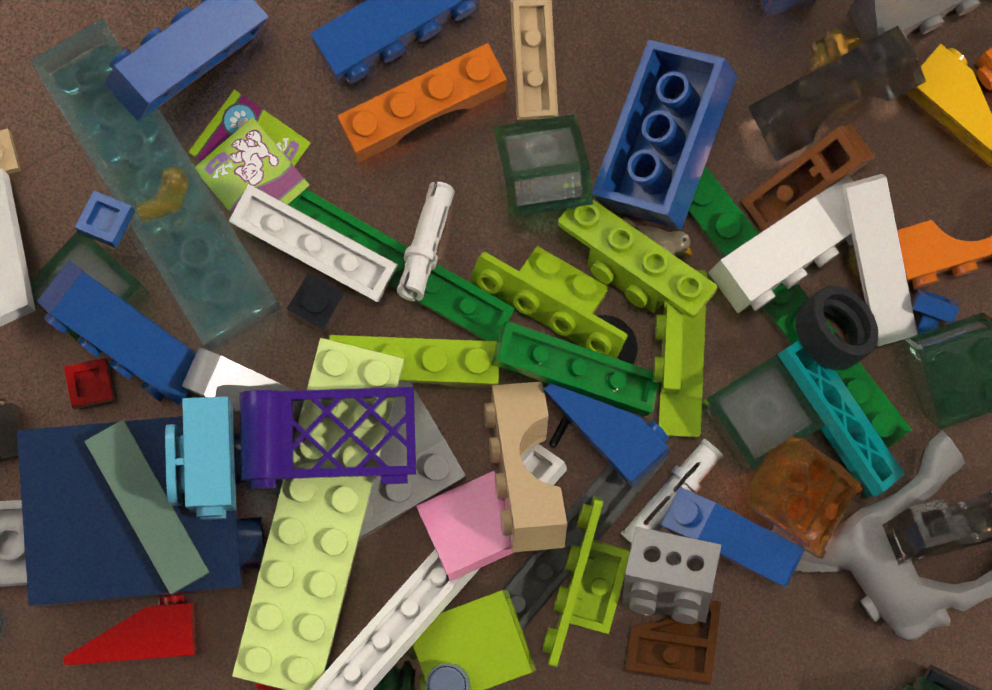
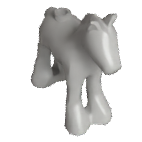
(896, 591)

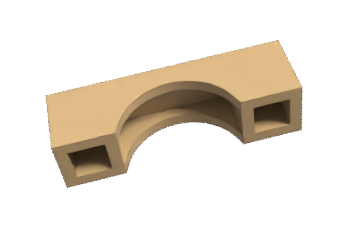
(533, 508)

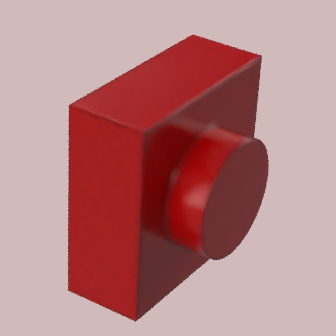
(89, 383)

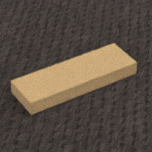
(533, 59)

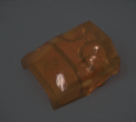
(802, 493)

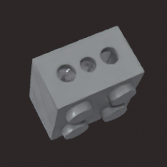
(670, 575)

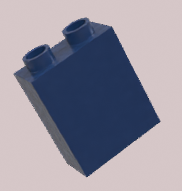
(82, 540)

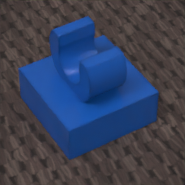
(104, 219)
(932, 309)

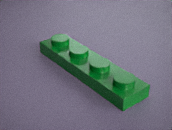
(575, 368)

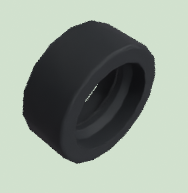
(818, 337)

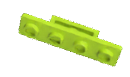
(636, 262)
(554, 296)
(680, 370)
(593, 584)

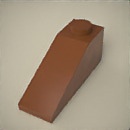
(808, 175)

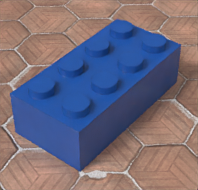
(665, 134)

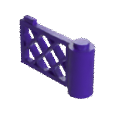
(269, 443)

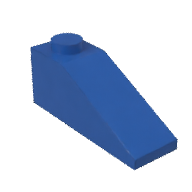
(617, 435)
(740, 539)

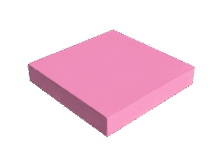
(466, 526)

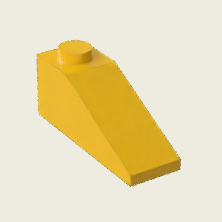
(956, 100)

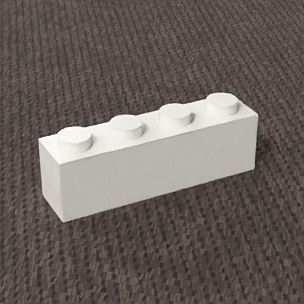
(785, 250)

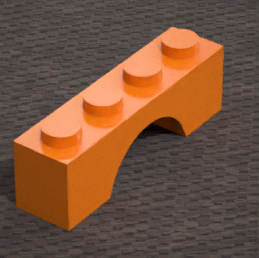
(444, 89)
(931, 252)

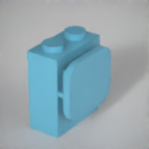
(202, 458)

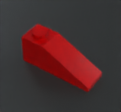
(148, 634)

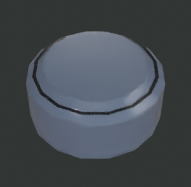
(448, 677)

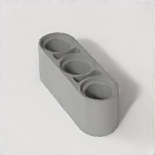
(220, 377)

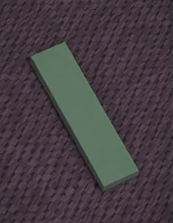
(147, 507)

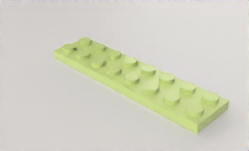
(315, 529)

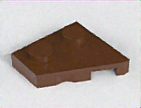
(675, 648)

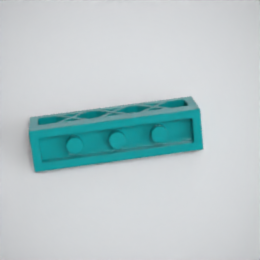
(844, 422)

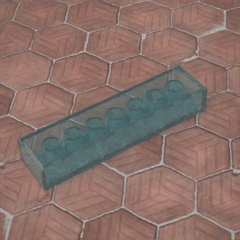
(193, 246)

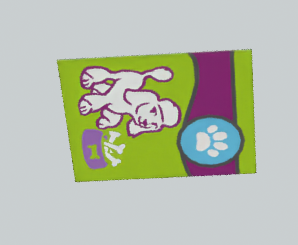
(233, 115)
(251, 159)

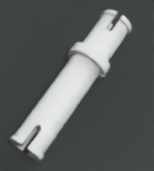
(421, 255)
(706, 457)

